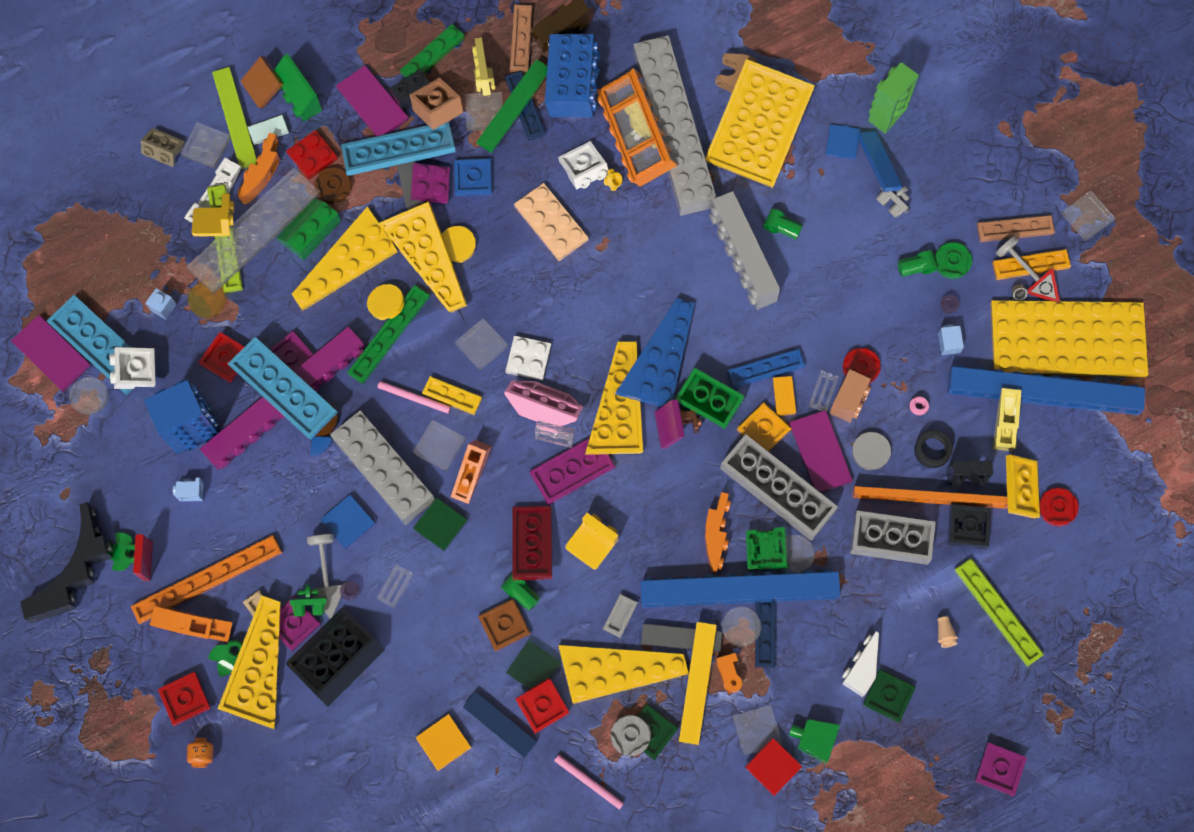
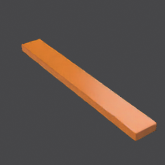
(930, 497)
(208, 578)

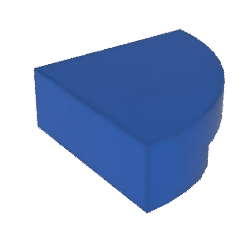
(319, 445)

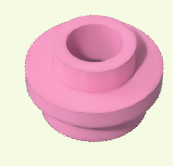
(919, 400)

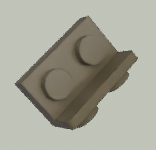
(161, 146)

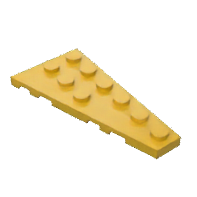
(351, 256)
(618, 418)

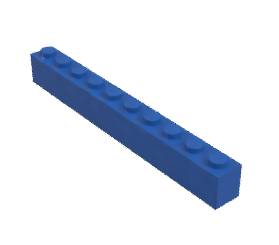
(1048, 390)
(740, 589)

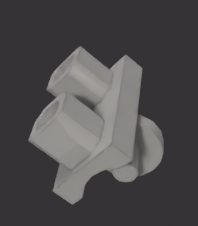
(899, 207)

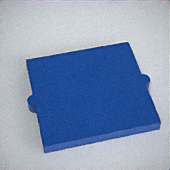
(842, 141)

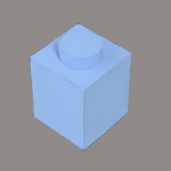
(161, 304)
(950, 339)

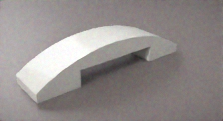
(225, 174)

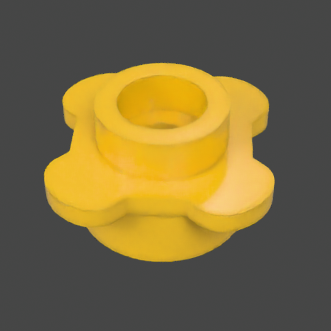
(613, 179)

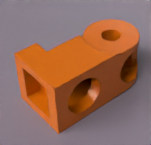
(730, 679)

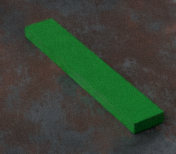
(513, 106)
(388, 335)

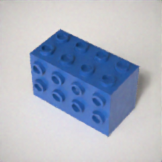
(572, 75)
(182, 416)

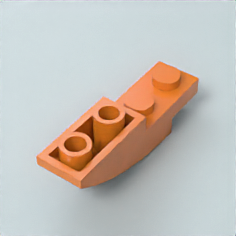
(259, 175)
(715, 539)
(190, 624)

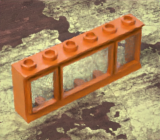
(635, 128)

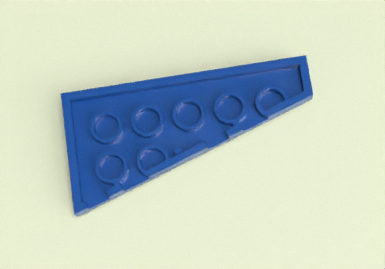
(658, 366)

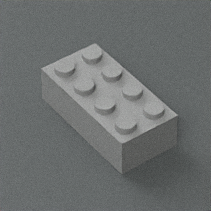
(892, 537)

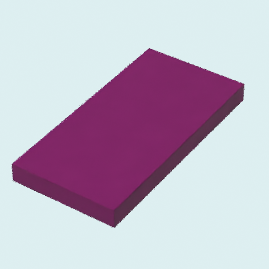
(372, 102)
(50, 353)
(820, 452)
(569, 472)

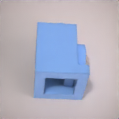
(189, 490)

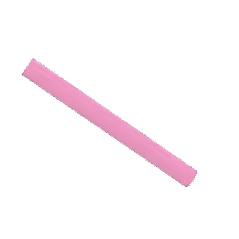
(414, 397)
(589, 782)

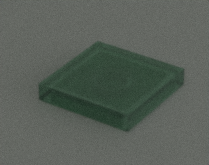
(533, 666)

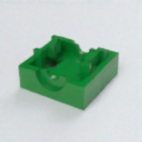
(769, 548)

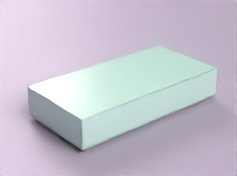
(261, 130)

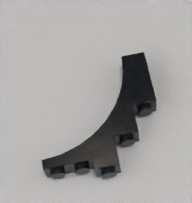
(79, 572)

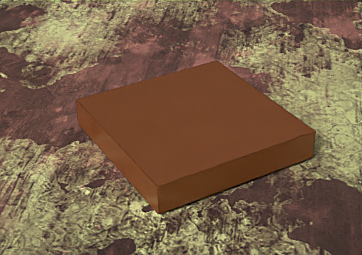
(261, 82)
(504, 625)

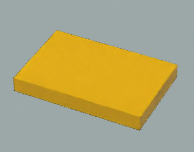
(1022, 486)

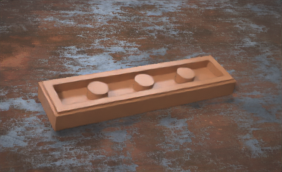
(521, 38)
(1020, 227)

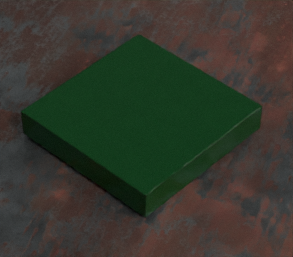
(440, 524)
(889, 696)
(660, 728)

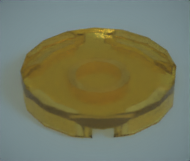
(204, 302)

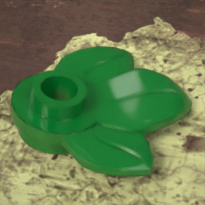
(122, 551)
(225, 657)

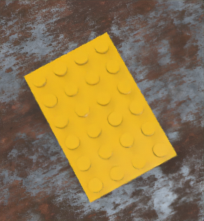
(759, 123)

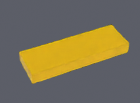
(452, 395)

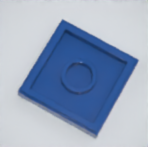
(473, 177)
(347, 521)

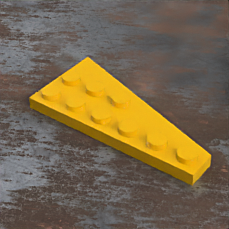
(423, 246)
(609, 671)
(253, 681)

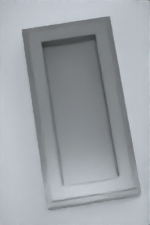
(620, 615)

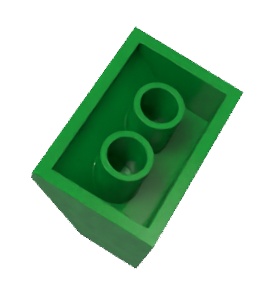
(297, 90)
(309, 228)
(710, 398)

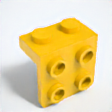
(214, 220)
(592, 541)

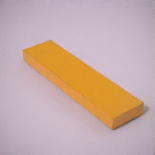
(1038, 263)

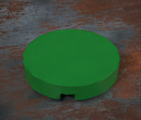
(953, 260)

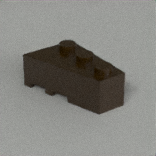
(569, 20)

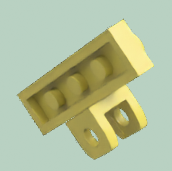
(482, 74)

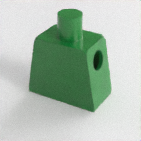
(816, 738)

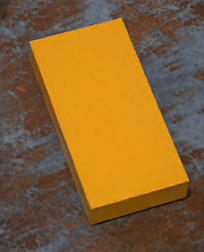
(784, 396)

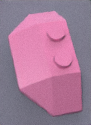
(542, 402)

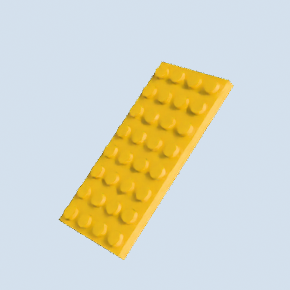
(1069, 338)

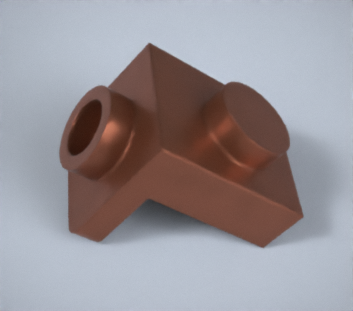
(690, 417)

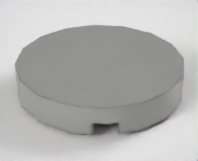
(871, 451)
(630, 735)

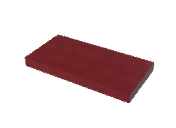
(532, 542)

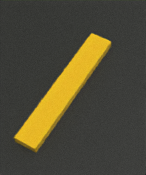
(697, 683)

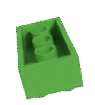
(892, 97)

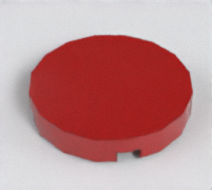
(863, 362)
(1058, 507)

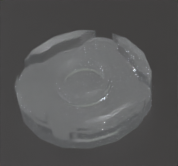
(88, 396)
(800, 554)
(741, 626)

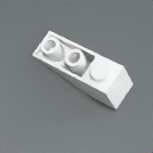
(864, 670)

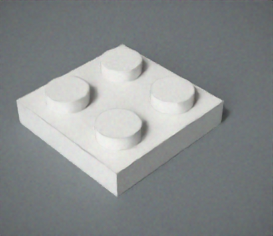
(528, 358)

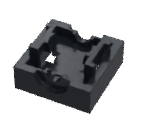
(974, 471)
(970, 533)

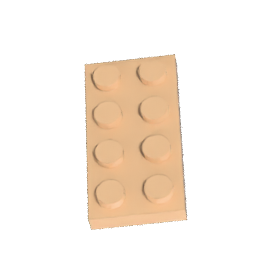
(551, 222)

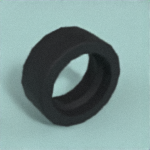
(941, 436)

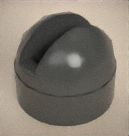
(1019, 292)

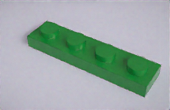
(434, 51)

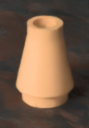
(946, 633)

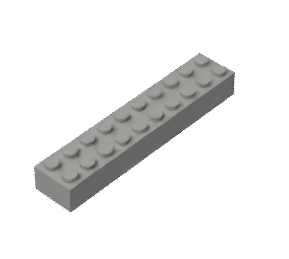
(665, 89)

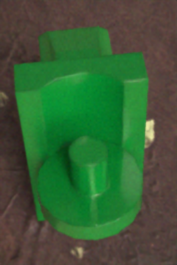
(299, 603)

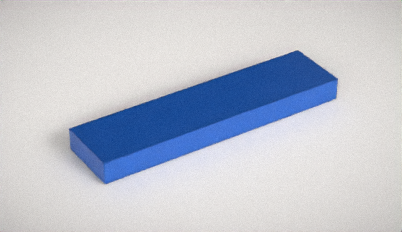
(879, 161)
(766, 368)

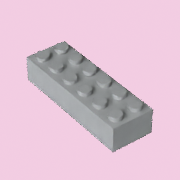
(744, 251)
(382, 467)
(778, 487)

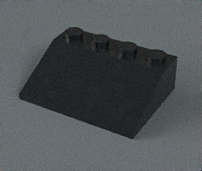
(335, 657)

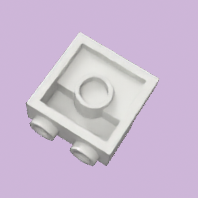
(584, 165)
(132, 368)

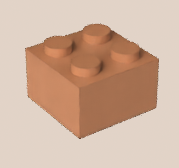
(436, 103)
(849, 398)

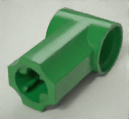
(777, 222)
(922, 263)
(521, 592)

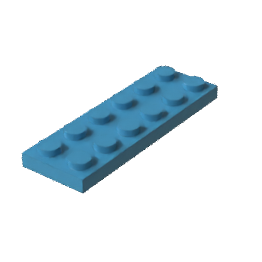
(397, 148)
(88, 334)
(282, 388)

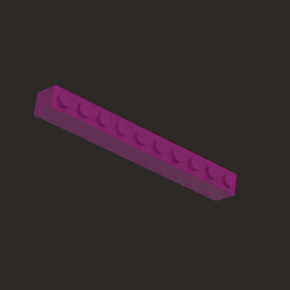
(263, 416)

